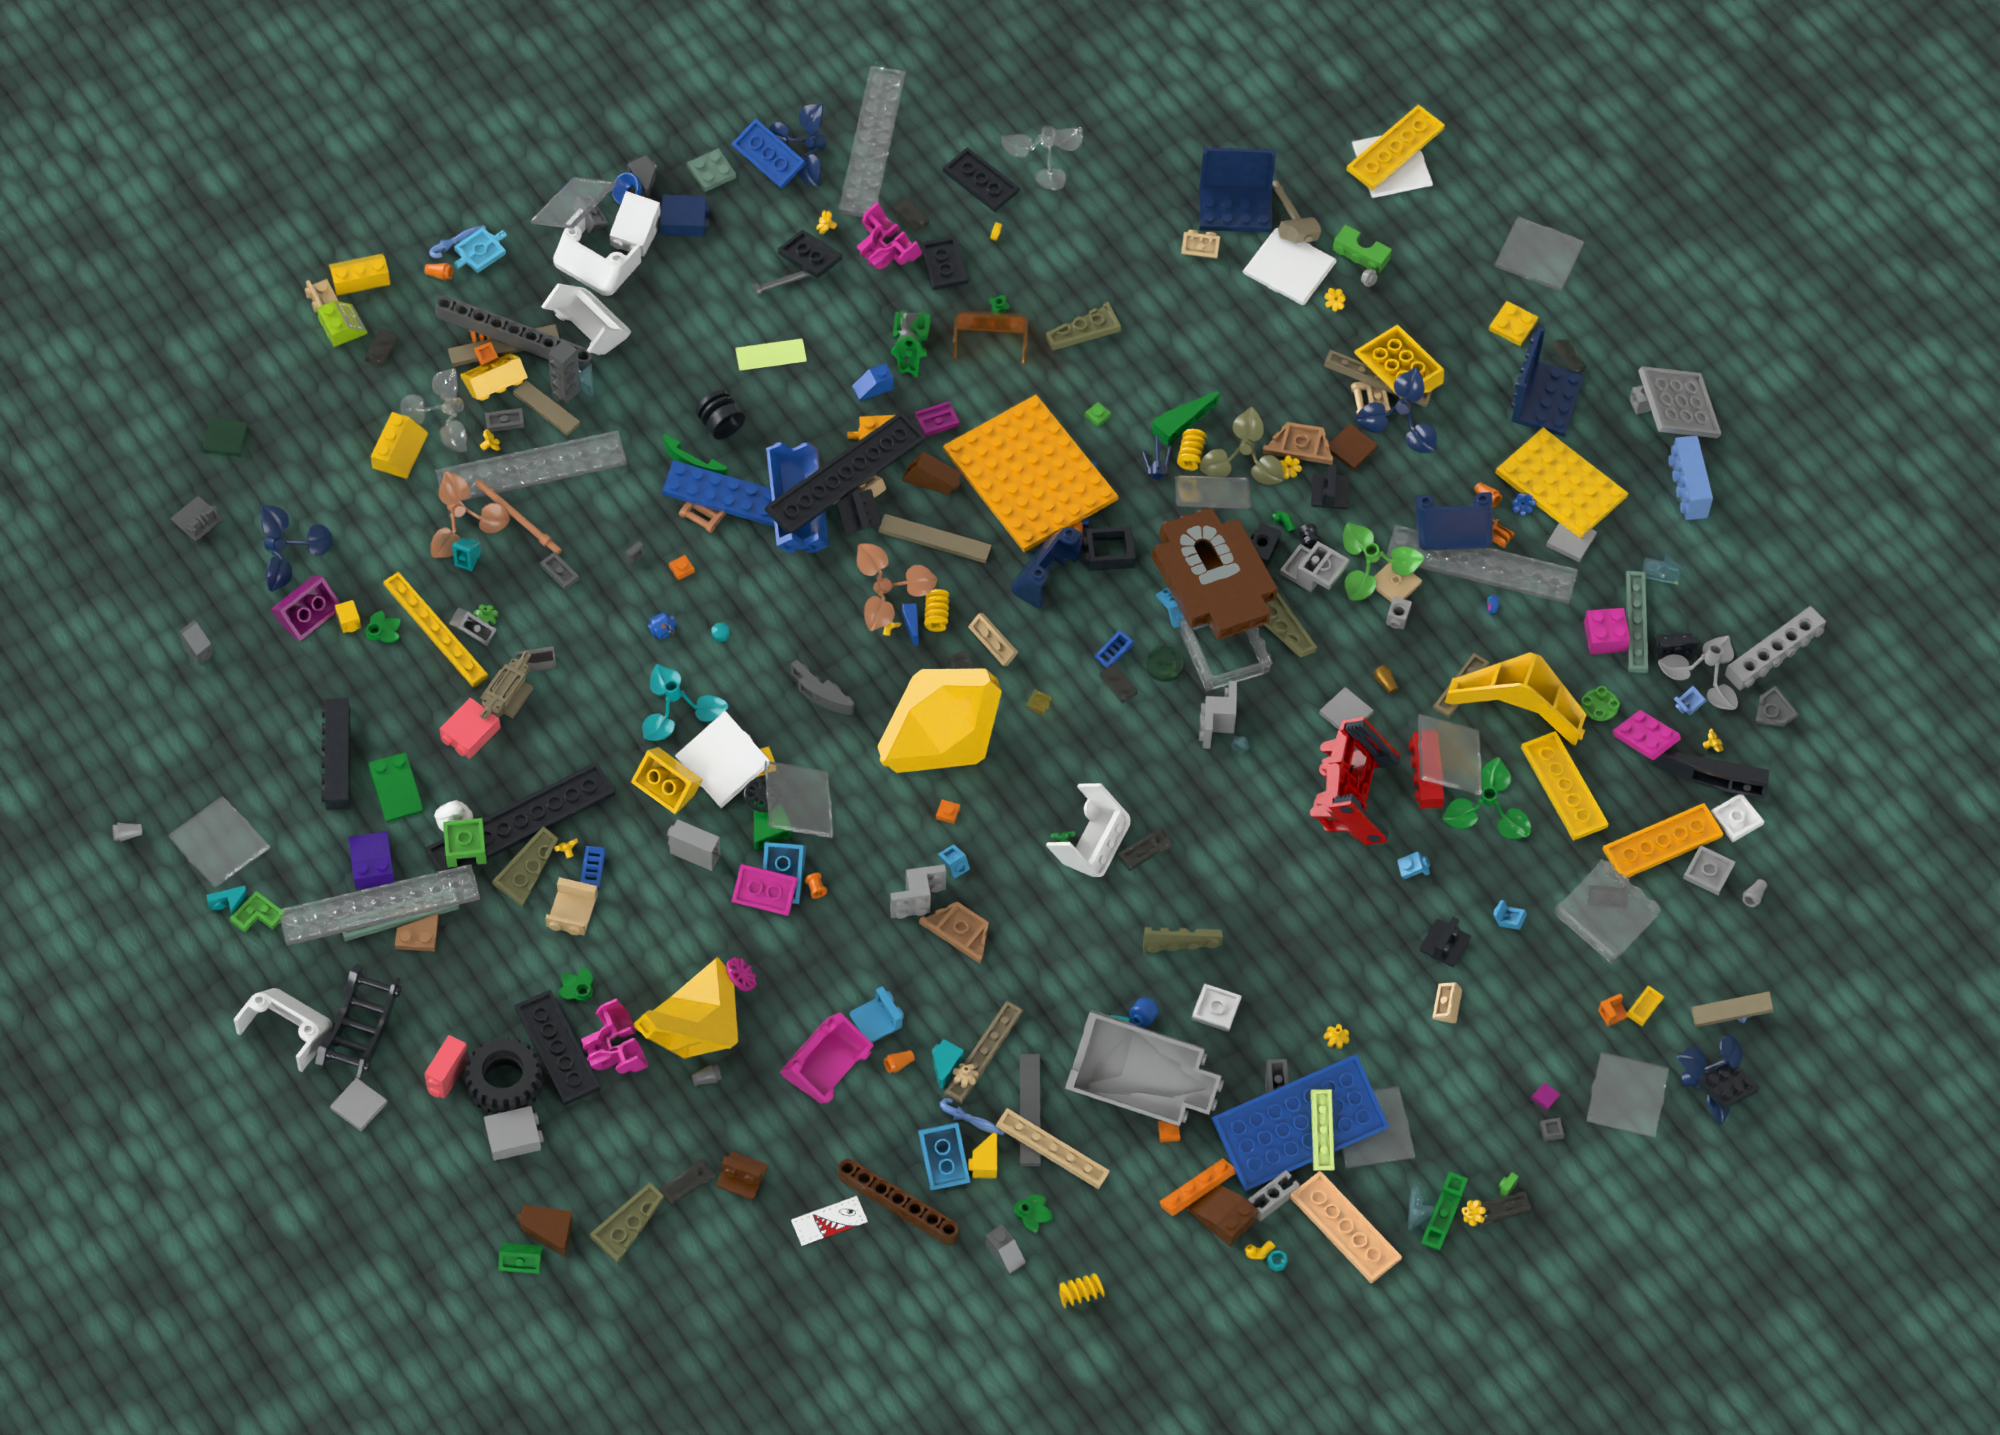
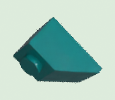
(466, 553)
(945, 1059)

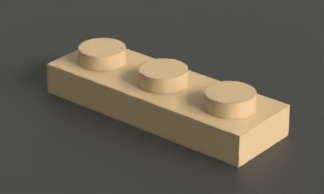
(993, 639)

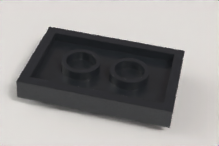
(809, 254)
(943, 263)
(1728, 1085)

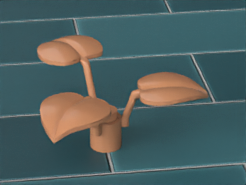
(451, 491)
(877, 611)

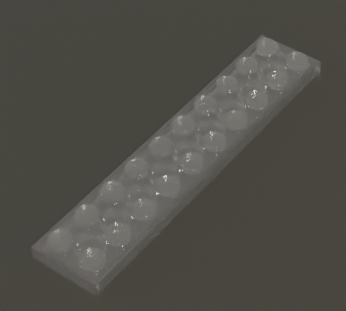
(872, 140)
(541, 464)
(1493, 568)
(379, 904)

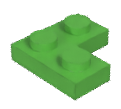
(253, 909)

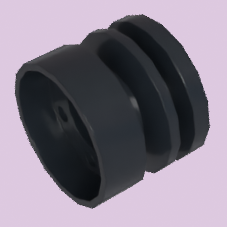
(720, 414)

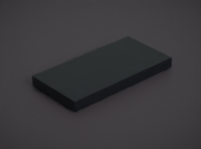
(981, 179)

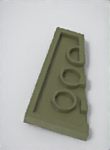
(1091, 326)
(1288, 629)
(523, 871)
(1169, 940)
(623, 1226)

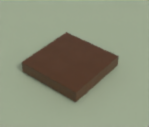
(1352, 447)

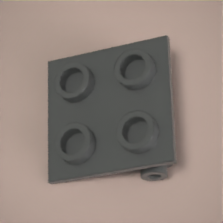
(197, 518)

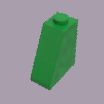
(764, 833)

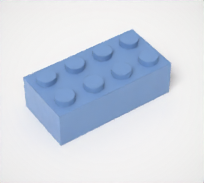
(1691, 478)

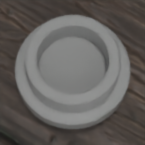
(1369, 277)

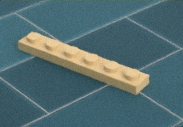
(1052, 1148)

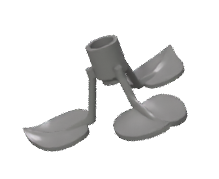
(1715, 652)

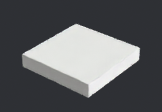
(1737, 817)
(1216, 1007)

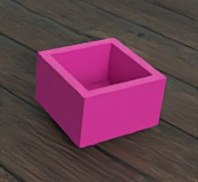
(1606, 631)

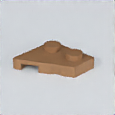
(418, 935)

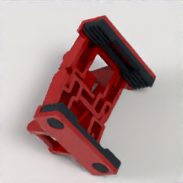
(1346, 791)

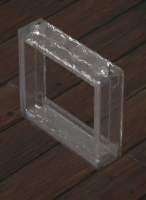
(1212, 682)

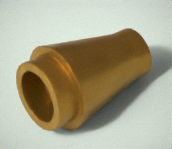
(1385, 678)

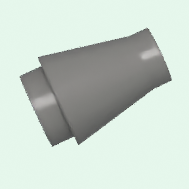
(125, 831)
(1753, 895)

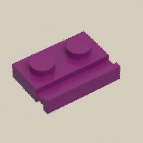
(937, 419)

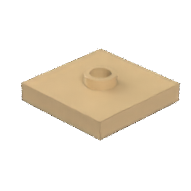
(1393, 585)

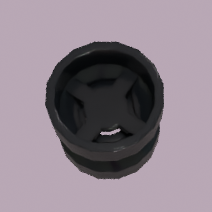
(1309, 535)

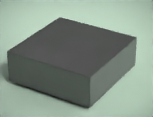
(634, 553)
(1552, 1129)

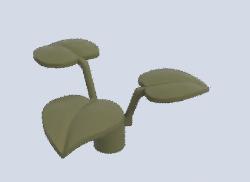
(1250, 429)

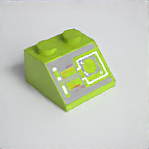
(340, 322)

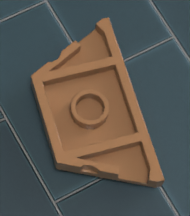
(1300, 442)
(959, 928)

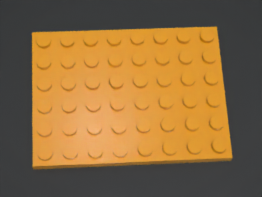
(1030, 473)

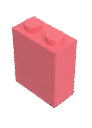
(467, 730)
(446, 1067)

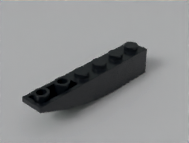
(1715, 773)

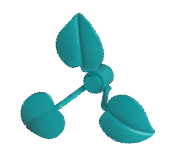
(667, 681)

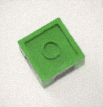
(464, 840)

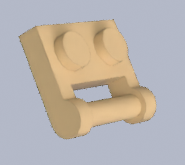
(1373, 393)

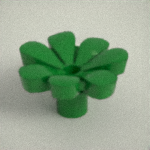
(1064, 836)

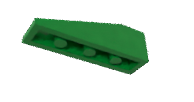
(1176, 421)

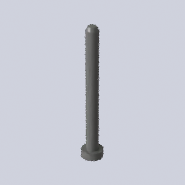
(758, 289)

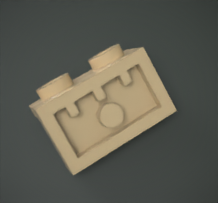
(1200, 244)
(320, 293)

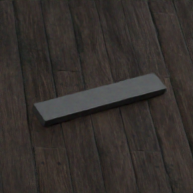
(1030, 1102)

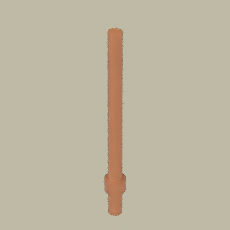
(544, 539)

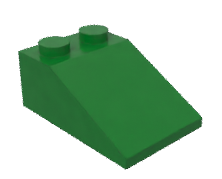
(395, 787)

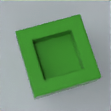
(1097, 414)
(1508, 1184)

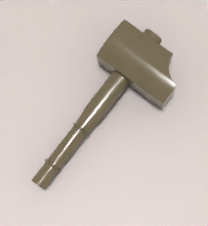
(1297, 229)

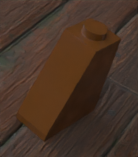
(932, 474)
(547, 1226)

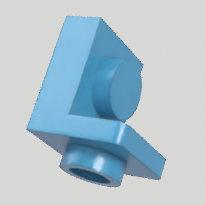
(954, 860)

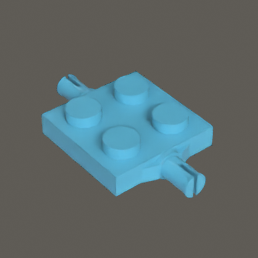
(480, 250)

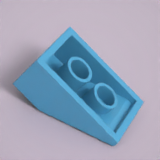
(786, 860)
(944, 1156)

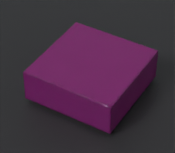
(1545, 1096)

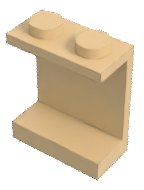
(572, 907)

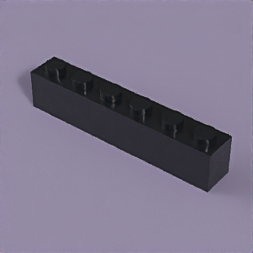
(336, 753)

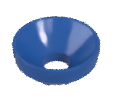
(624, 183)

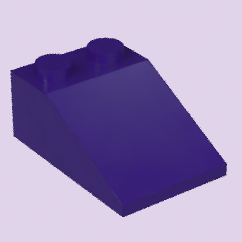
(371, 860)

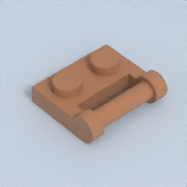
(710, 525)

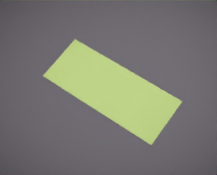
(771, 354)

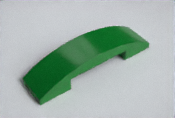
(673, 448)
(1444, 1211)

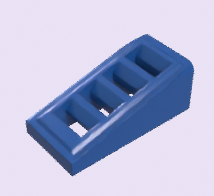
(910, 617)
(1129, 643)
(595, 855)

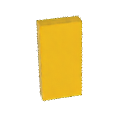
(1645, 1005)

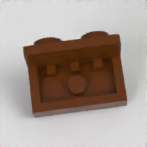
(741, 1175)

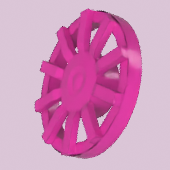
(741, 974)

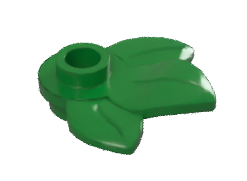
(385, 628)
(575, 984)
(1035, 1213)

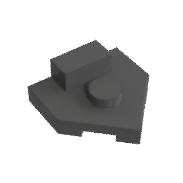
(1775, 709)

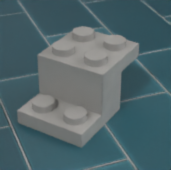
(1314, 566)
(1218, 714)
(917, 894)

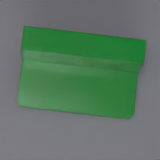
(520, 1258)

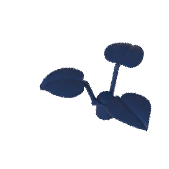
(811, 119)
(1407, 385)
(273, 522)
(1693, 1061)

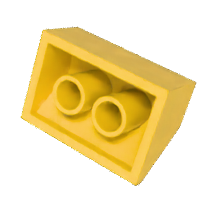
(359, 274)
(494, 376)
(398, 446)
(666, 780)

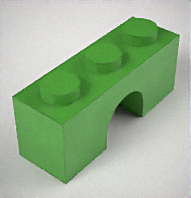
(1373, 258)

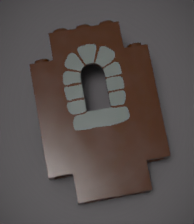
(1225, 597)

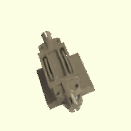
(507, 689)

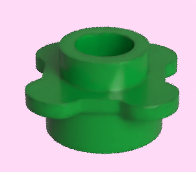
(999, 307)

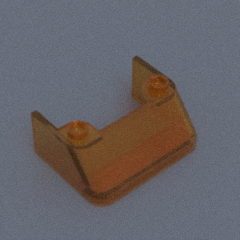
(991, 322)

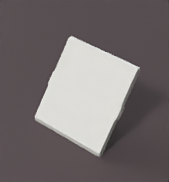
(1408, 177)
(1289, 267)
(723, 759)

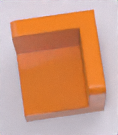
(1612, 1010)

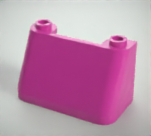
(826, 1057)

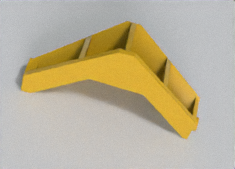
(1527, 684)
(941, 720)
(697, 1016)

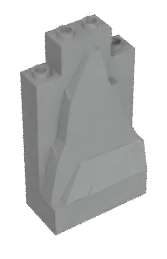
(1142, 1070)

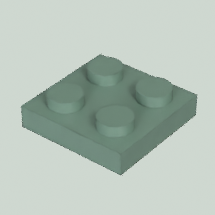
(711, 170)

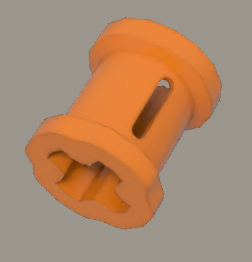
(815, 885)

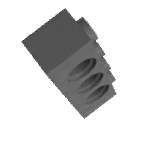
(564, 372)

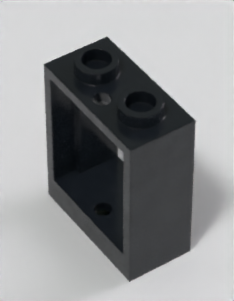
(1109, 562)

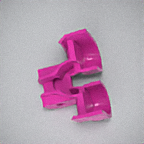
(876, 250)
(599, 1046)

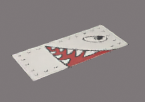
(829, 1220)

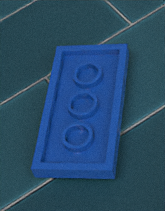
(768, 154)

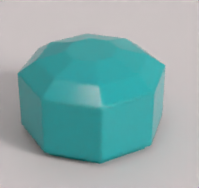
(720, 632)
(1277, 1260)

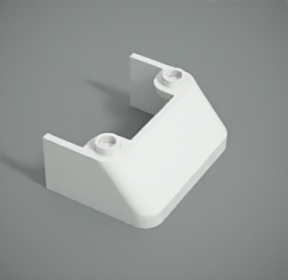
(589, 267)
(589, 316)
(1101, 837)
(312, 1024)

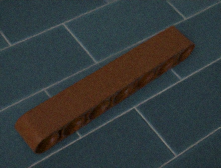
(903, 1209)

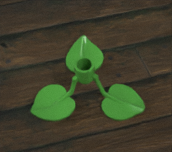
(1359, 539)

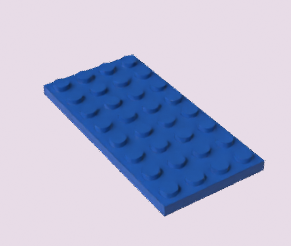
(1276, 1128)

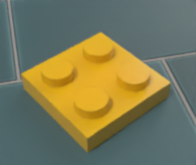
(1513, 323)

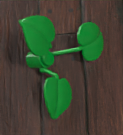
(1494, 778)

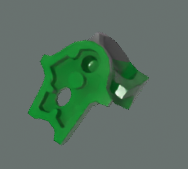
(911, 331)

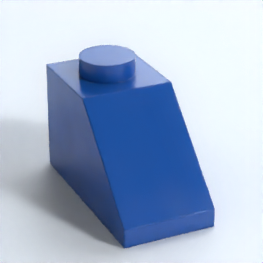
(873, 382)

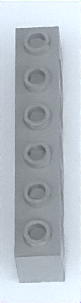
(1808, 620)

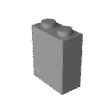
(694, 844)
(513, 1133)

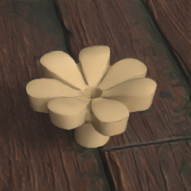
(965, 1075)

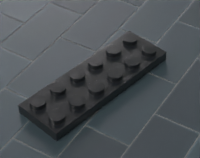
(557, 1047)

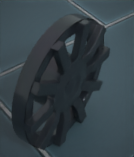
(759, 795)

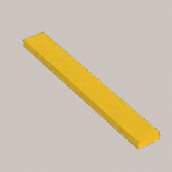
(436, 629)

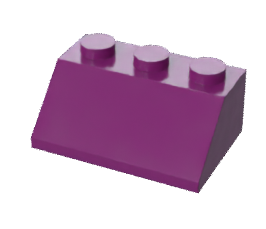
(306, 607)

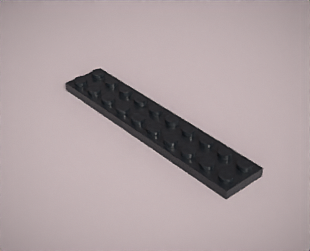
(845, 473)
(533, 812)

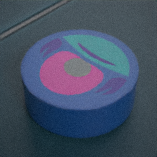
(1492, 604)

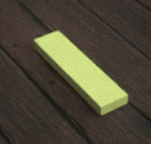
(1322, 1130)

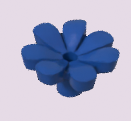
(1523, 504)

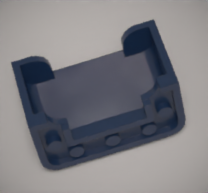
(1454, 526)
(1059, 548)

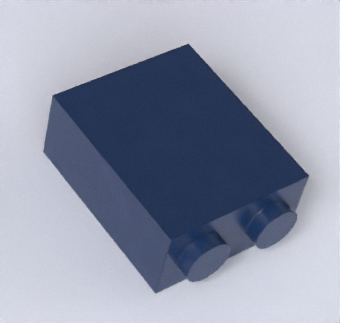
(684, 215)

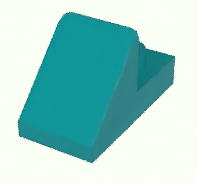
(232, 897)

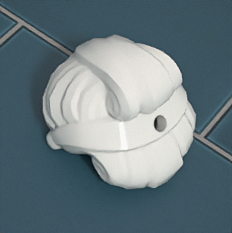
(452, 812)

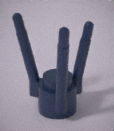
(1158, 469)

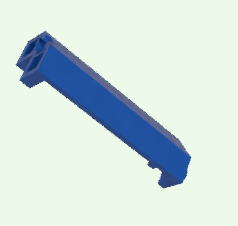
(786, 469)

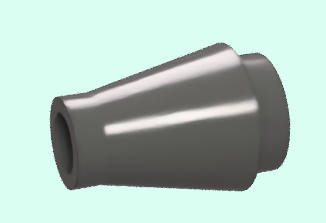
(708, 1075)

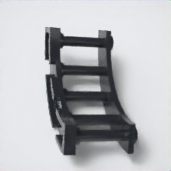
(342, 1020)

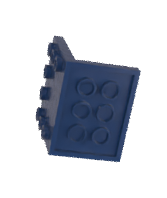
(1236, 189)
(1544, 392)

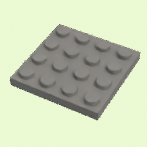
(1679, 402)

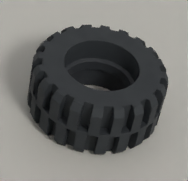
(503, 1053)

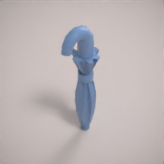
(446, 244)
(959, 1114)

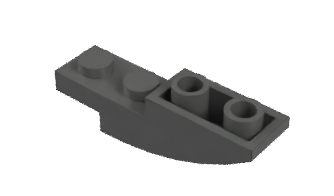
(824, 694)

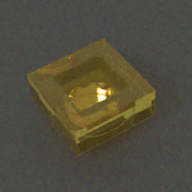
(1039, 702)

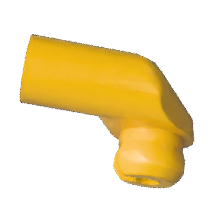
(1259, 1253)

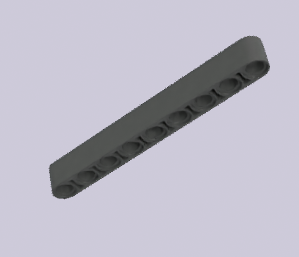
(504, 330)

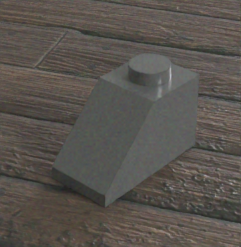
(646, 172)
(472, 626)
(196, 643)
(1276, 1074)
(1004, 1249)

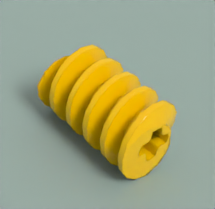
(1191, 449)
(936, 610)
(1080, 1289)

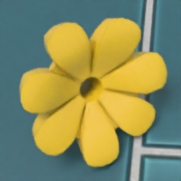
(825, 222)
(1335, 299)
(490, 441)
(1290, 467)
(887, 629)
(1713, 742)
(567, 848)
(1336, 1036)
(1473, 1212)

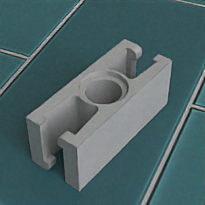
(1273, 1187)

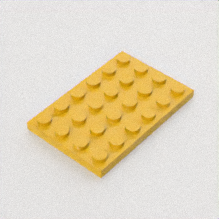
(1561, 482)

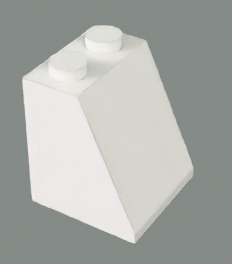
(635, 223)

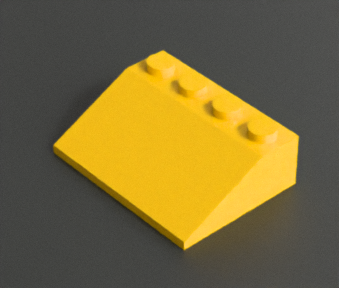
(1397, 353)

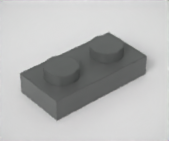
(504, 420)
(559, 571)

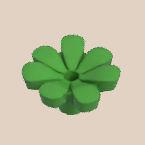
(486, 614)

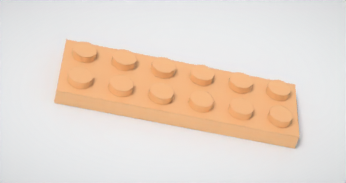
(1345, 1227)

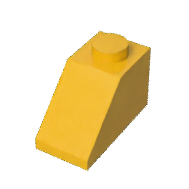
(984, 1159)

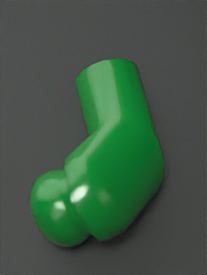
(1284, 518)

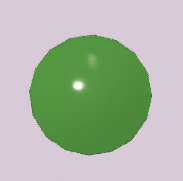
(1600, 704)

